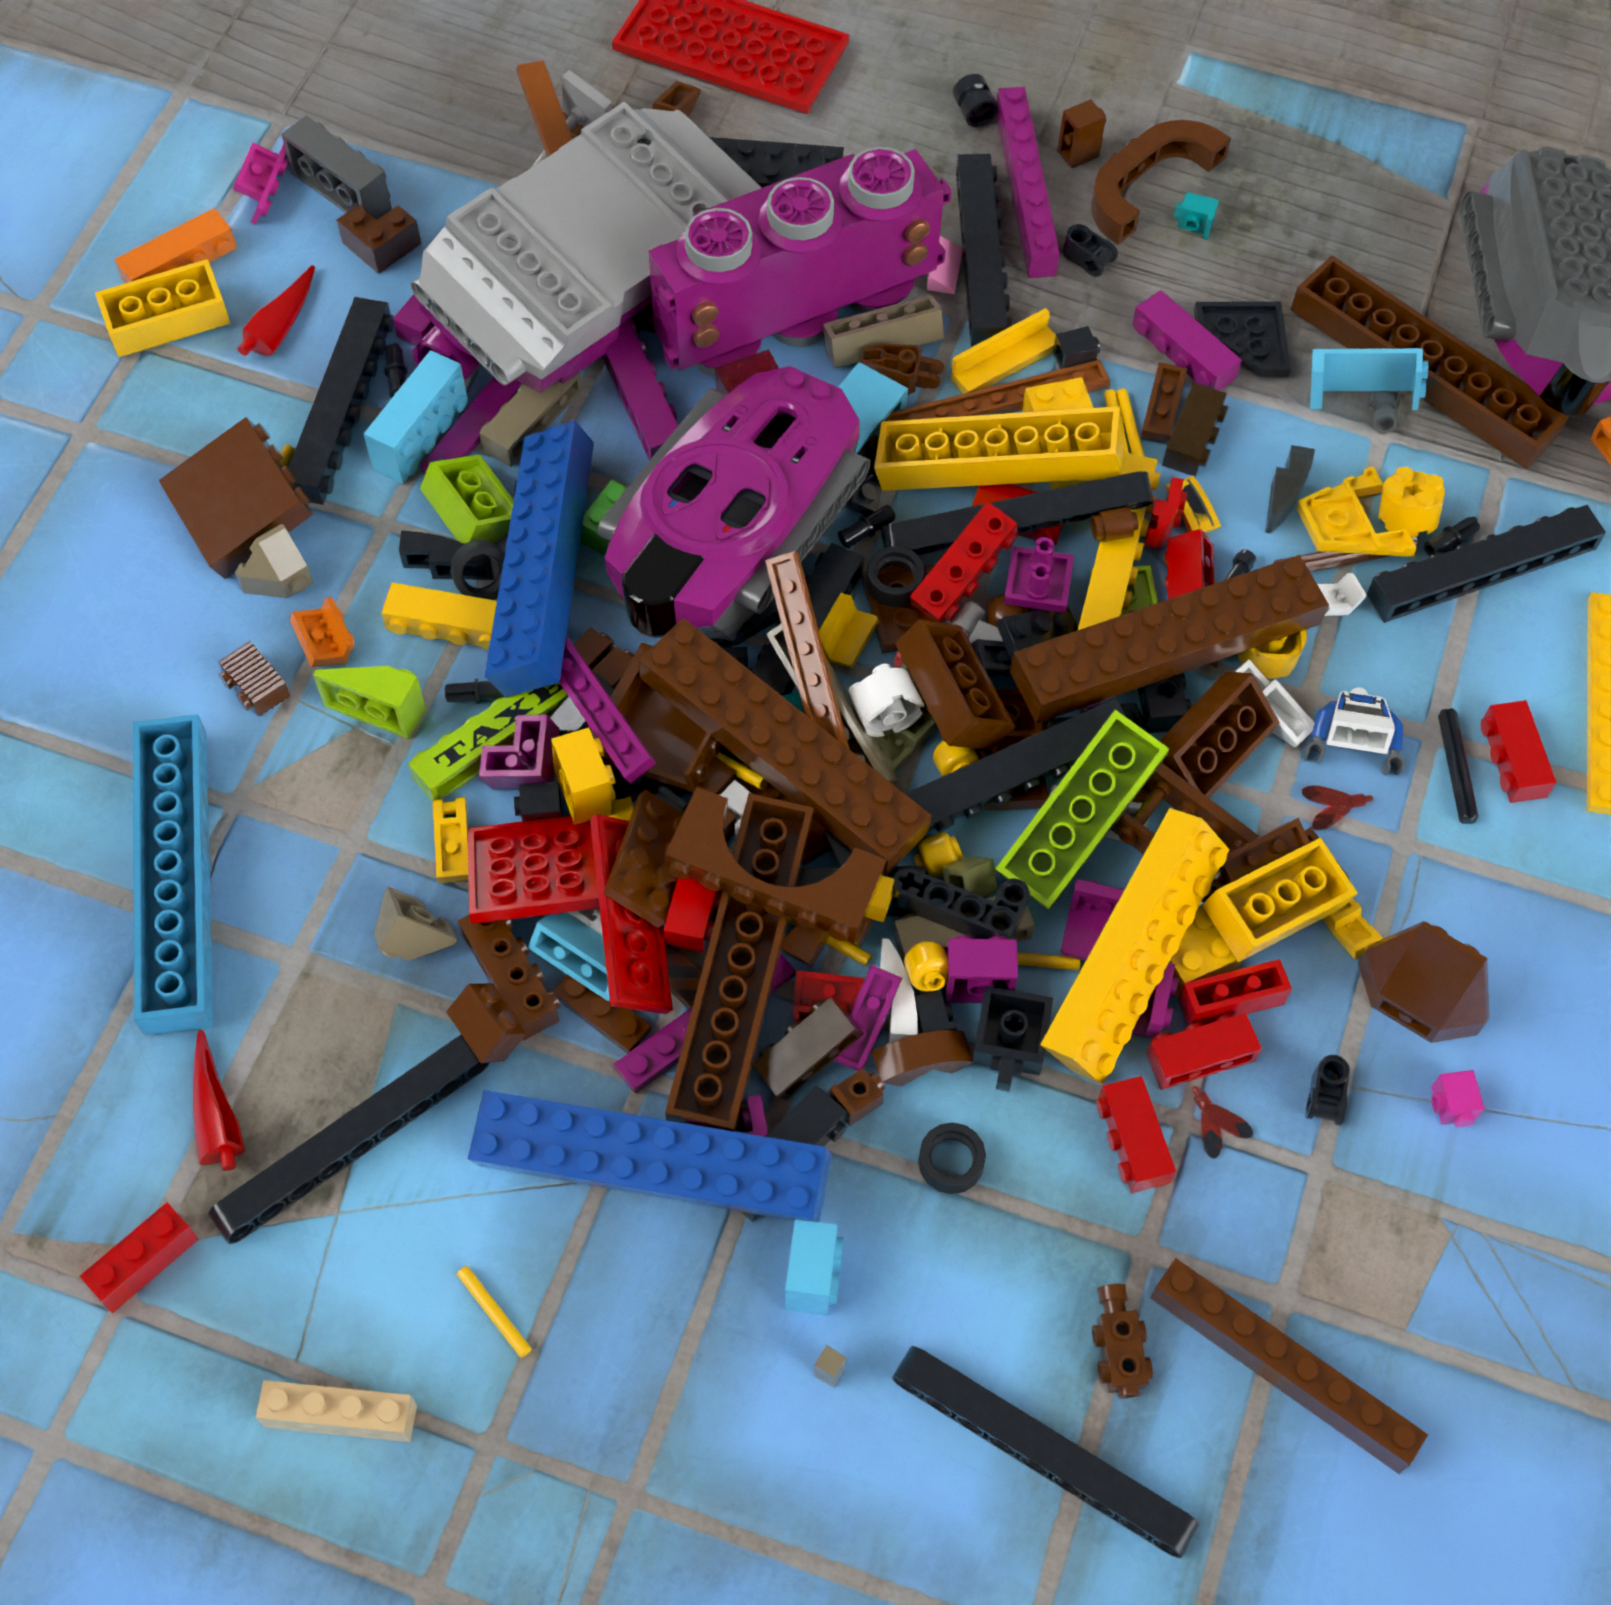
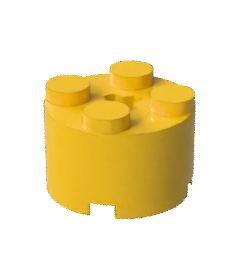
(1412, 501)
(1276, 657)

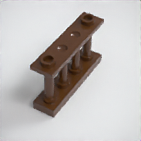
(1184, 798)

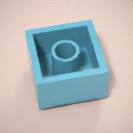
(810, 1275)

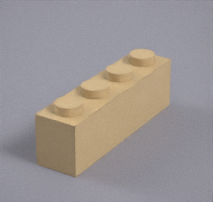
(336, 1411)

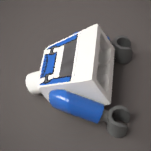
(1360, 724)

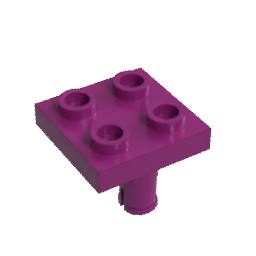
(1039, 577)

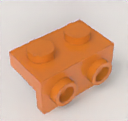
(323, 634)

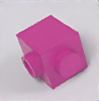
(1457, 1098)

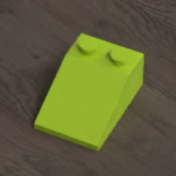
(374, 696)

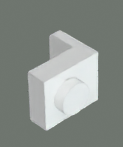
(1343, 596)

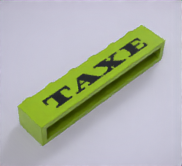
(458, 754)

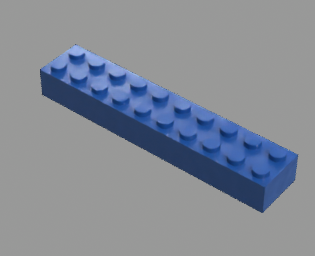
(540, 560)
(651, 1156)

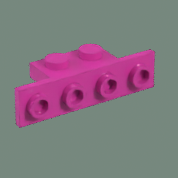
(259, 175)

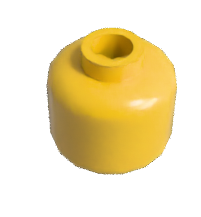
(952, 758)
(938, 852)
(927, 966)

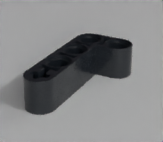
(960, 900)

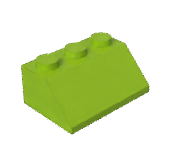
(468, 498)

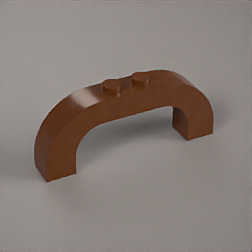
(1165, 140)

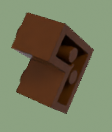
(379, 240)

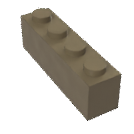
(907, 323)
(524, 415)
(914, 929)

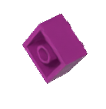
(977, 964)

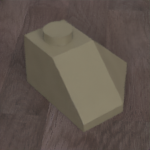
(274, 566)
(408, 929)

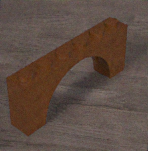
(830, 905)

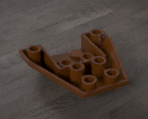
(1428, 982)

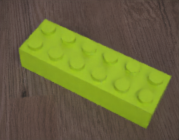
(1083, 809)

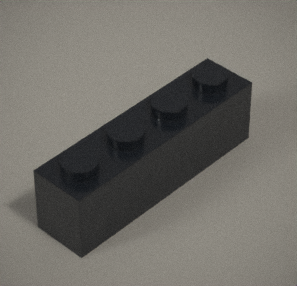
(811, 1122)

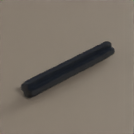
(1458, 766)

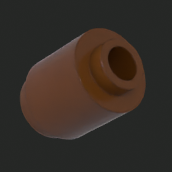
(1114, 524)

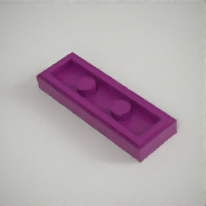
(869, 1013)

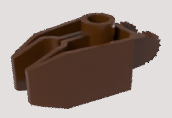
(904, 365)

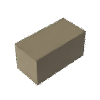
(829, 1366)

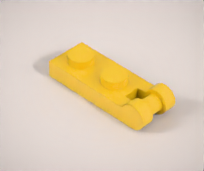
(451, 840)

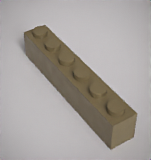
(858, 740)

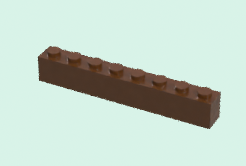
(1289, 1366)

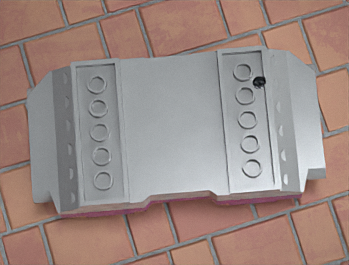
(560, 254)

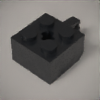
(1008, 1050)

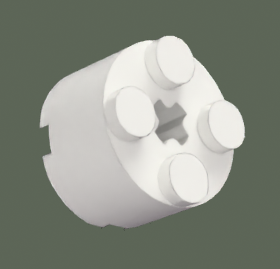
(886, 700)

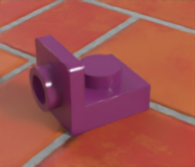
(754, 1116)

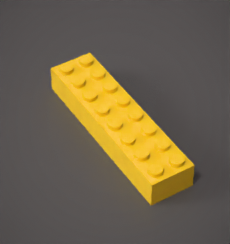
(1000, 449)
(1136, 946)

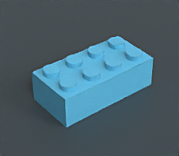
(416, 417)

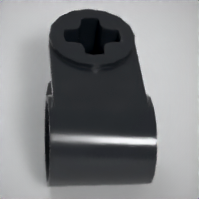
(1086, 249)
(1327, 1096)

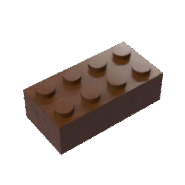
(954, 685)
(1219, 732)

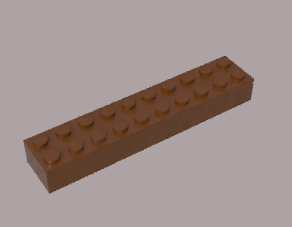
(1459, 378)
(1167, 638)
(783, 744)
(738, 971)

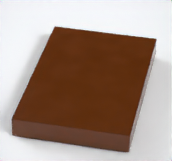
(892, 620)

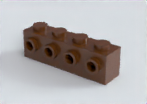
(509, 970)

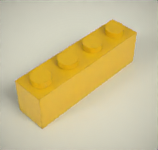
(439, 615)

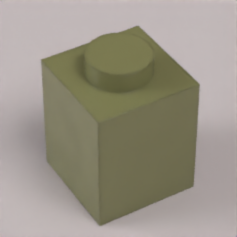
(972, 874)

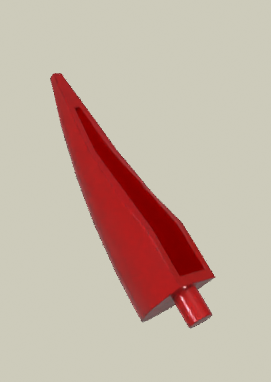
(273, 321)
(215, 1124)

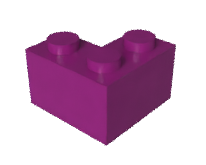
(524, 762)

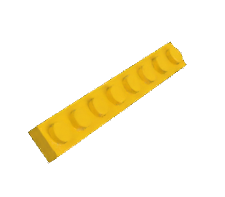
(1599, 703)

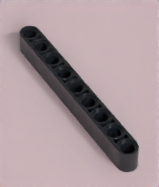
(1028, 511)
(345, 1140)
(1046, 1452)

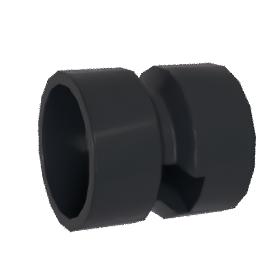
(975, 100)

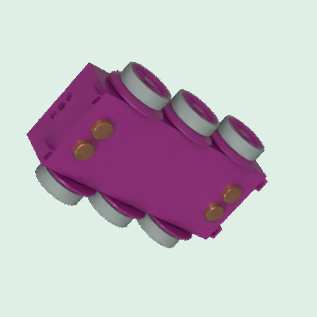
(796, 256)

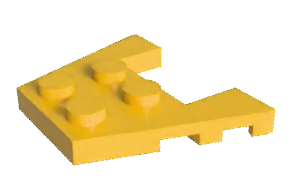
(1341, 525)

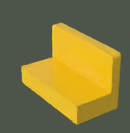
(846, 632)

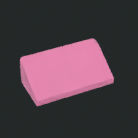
(946, 275)

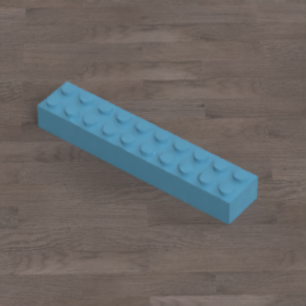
(171, 876)

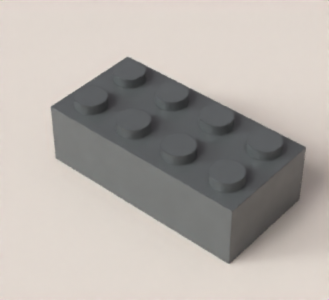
(335, 169)

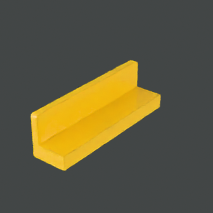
(1003, 353)

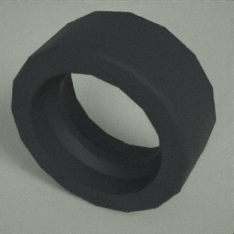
(464, 554)
(894, 557)
(956, 1132)

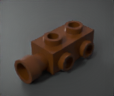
(1120, 1348)

